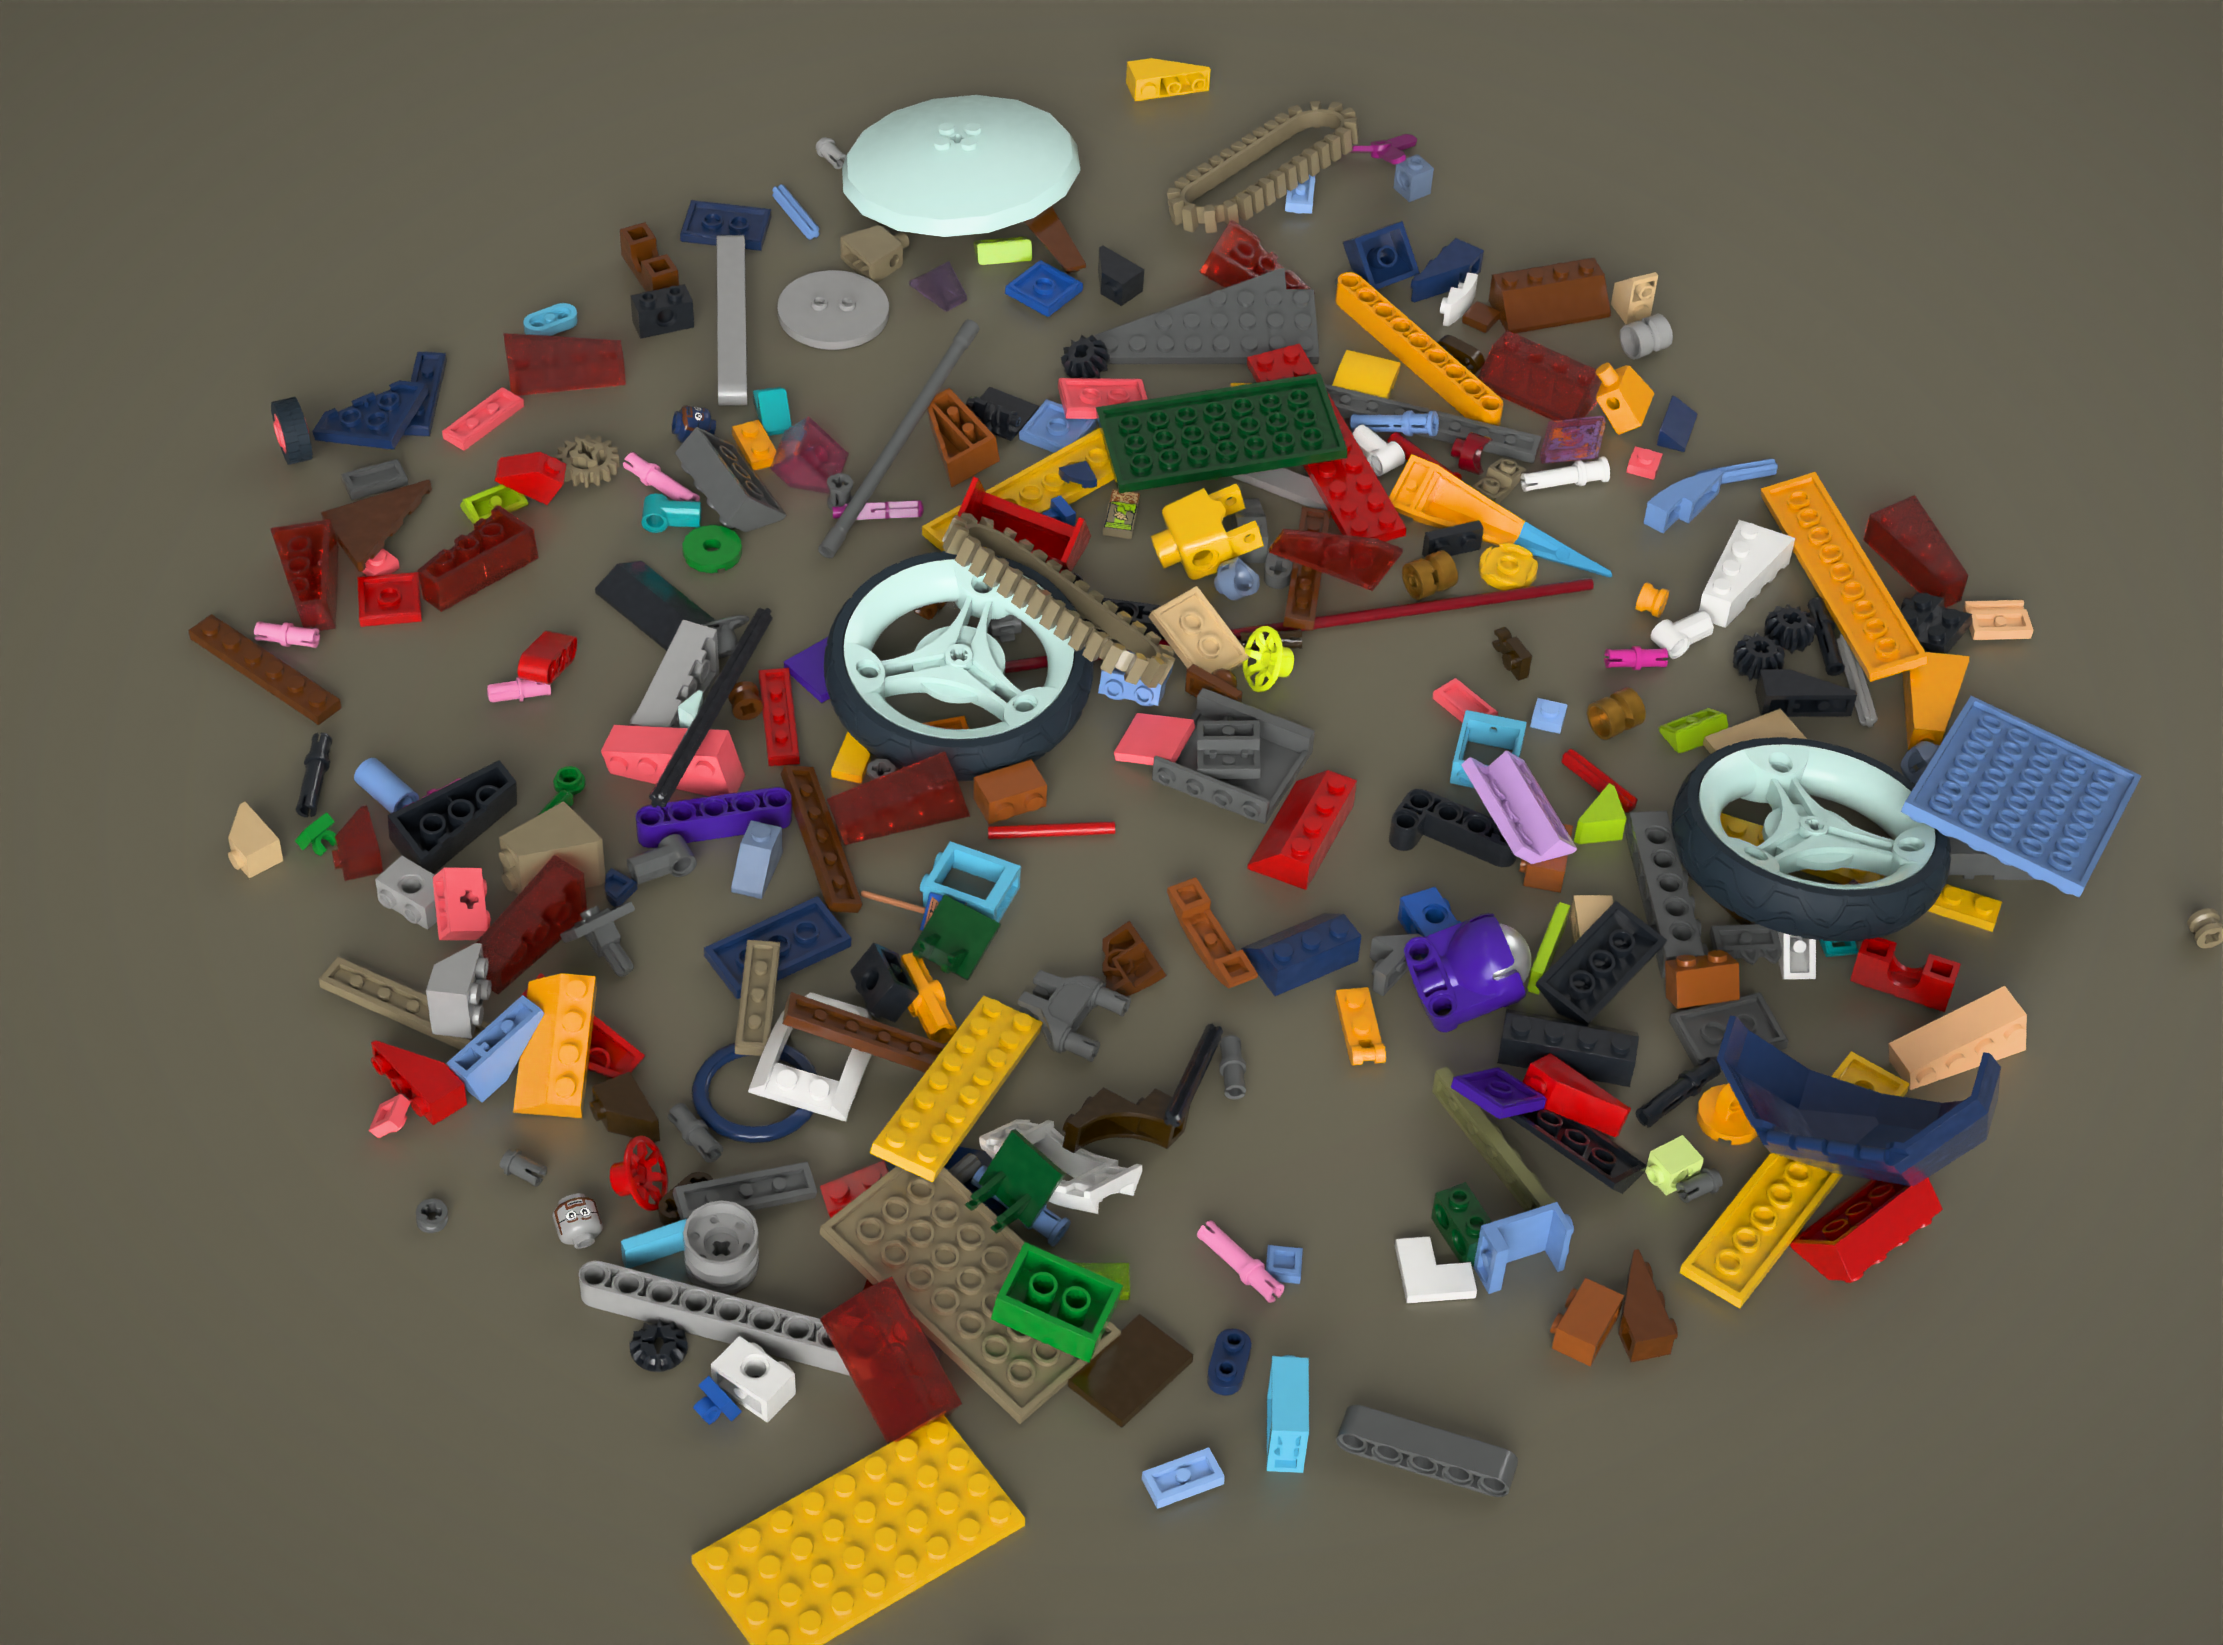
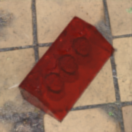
(1540, 378)
(890, 1361)

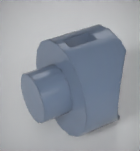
(1235, 578)
(1918, 755)

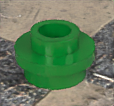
(569, 779)

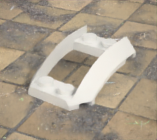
(805, 1088)
(1092, 1174)

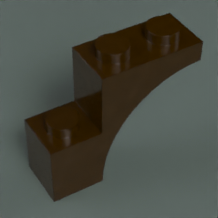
(1116, 1117)

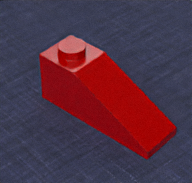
(1576, 1096)

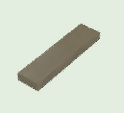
(757, 997)

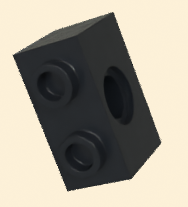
(662, 311)
(884, 983)

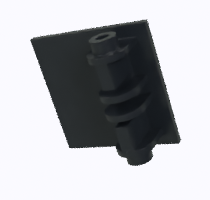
(1001, 412)

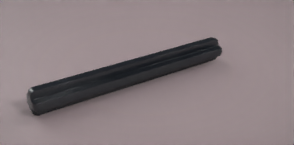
(1193, 1075)

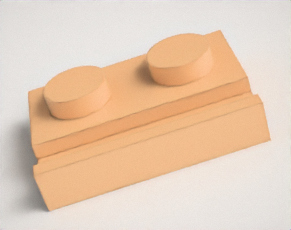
(1999, 620)

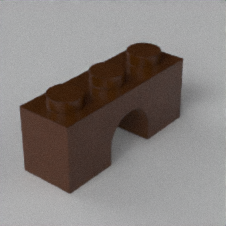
(642, 257)

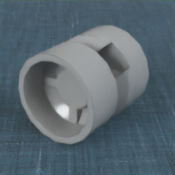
(1646, 336)

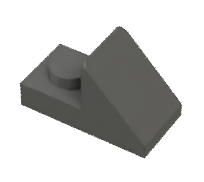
(1390, 959)

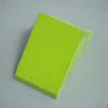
(1602, 820)

